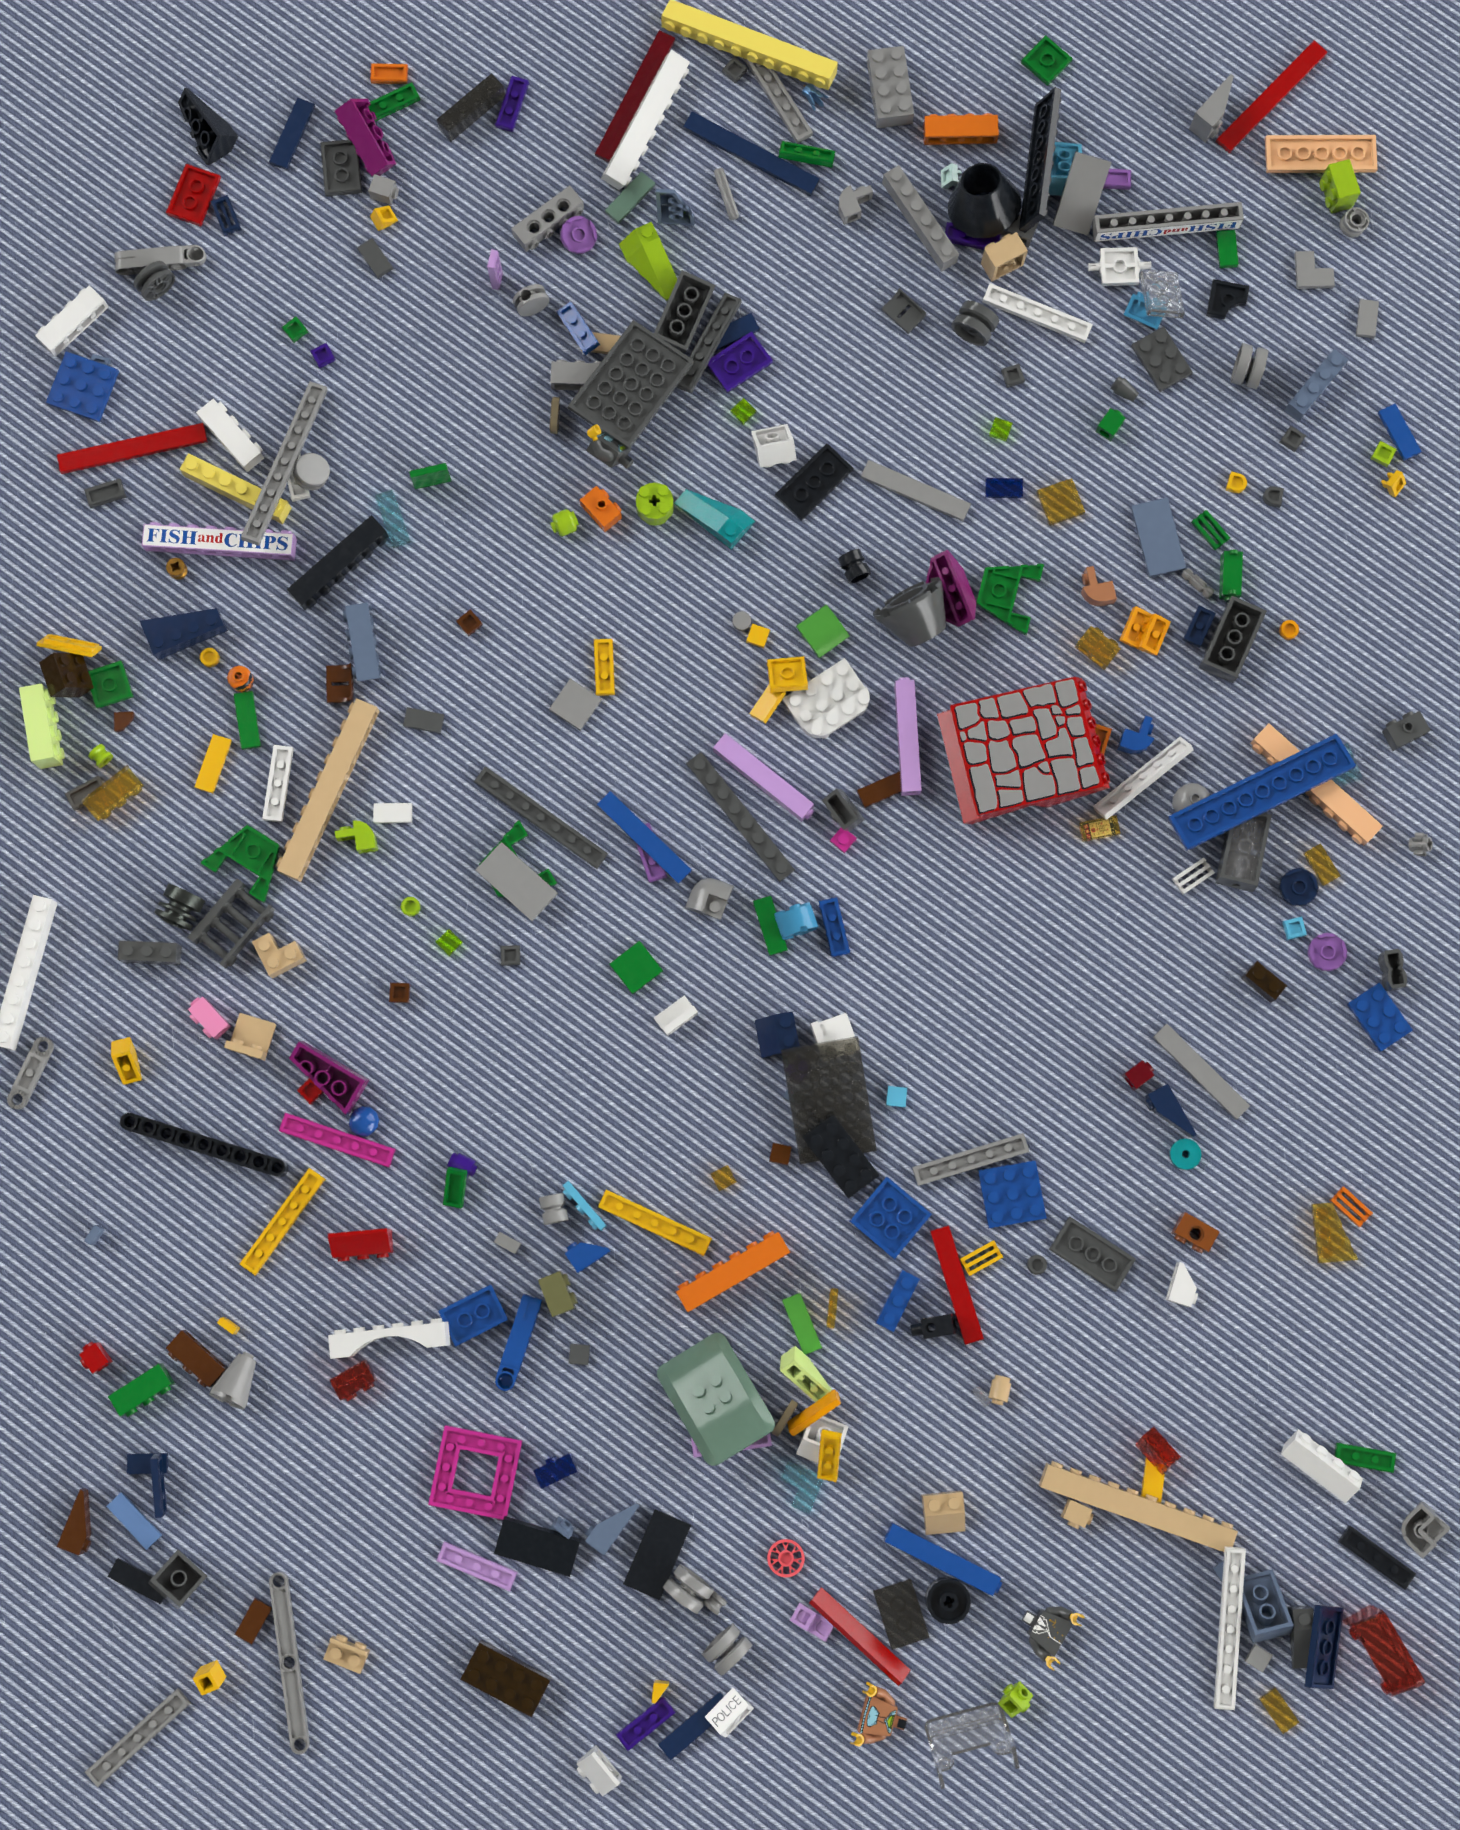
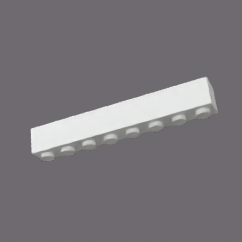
(645, 120)
(25, 970)

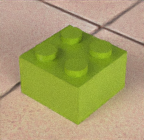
(1340, 186)

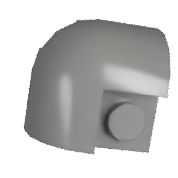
(709, 897)
(1423, 1529)

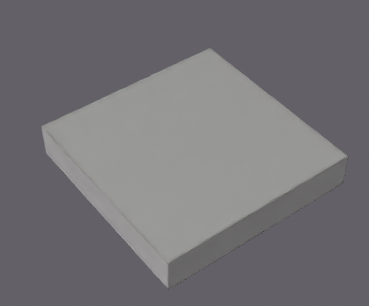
(575, 704)

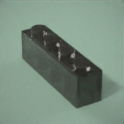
(471, 107)

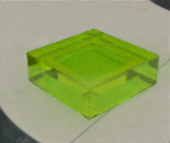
(743, 411)
(1000, 429)
(449, 942)

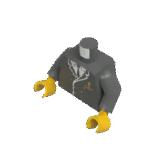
(1049, 1631)

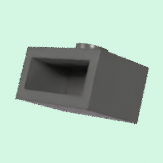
(1406, 730)
(843, 810)

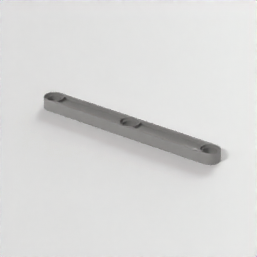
(290, 1677)

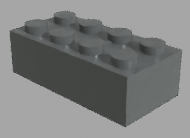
(1232, 639)

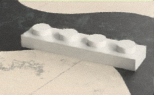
(278, 783)

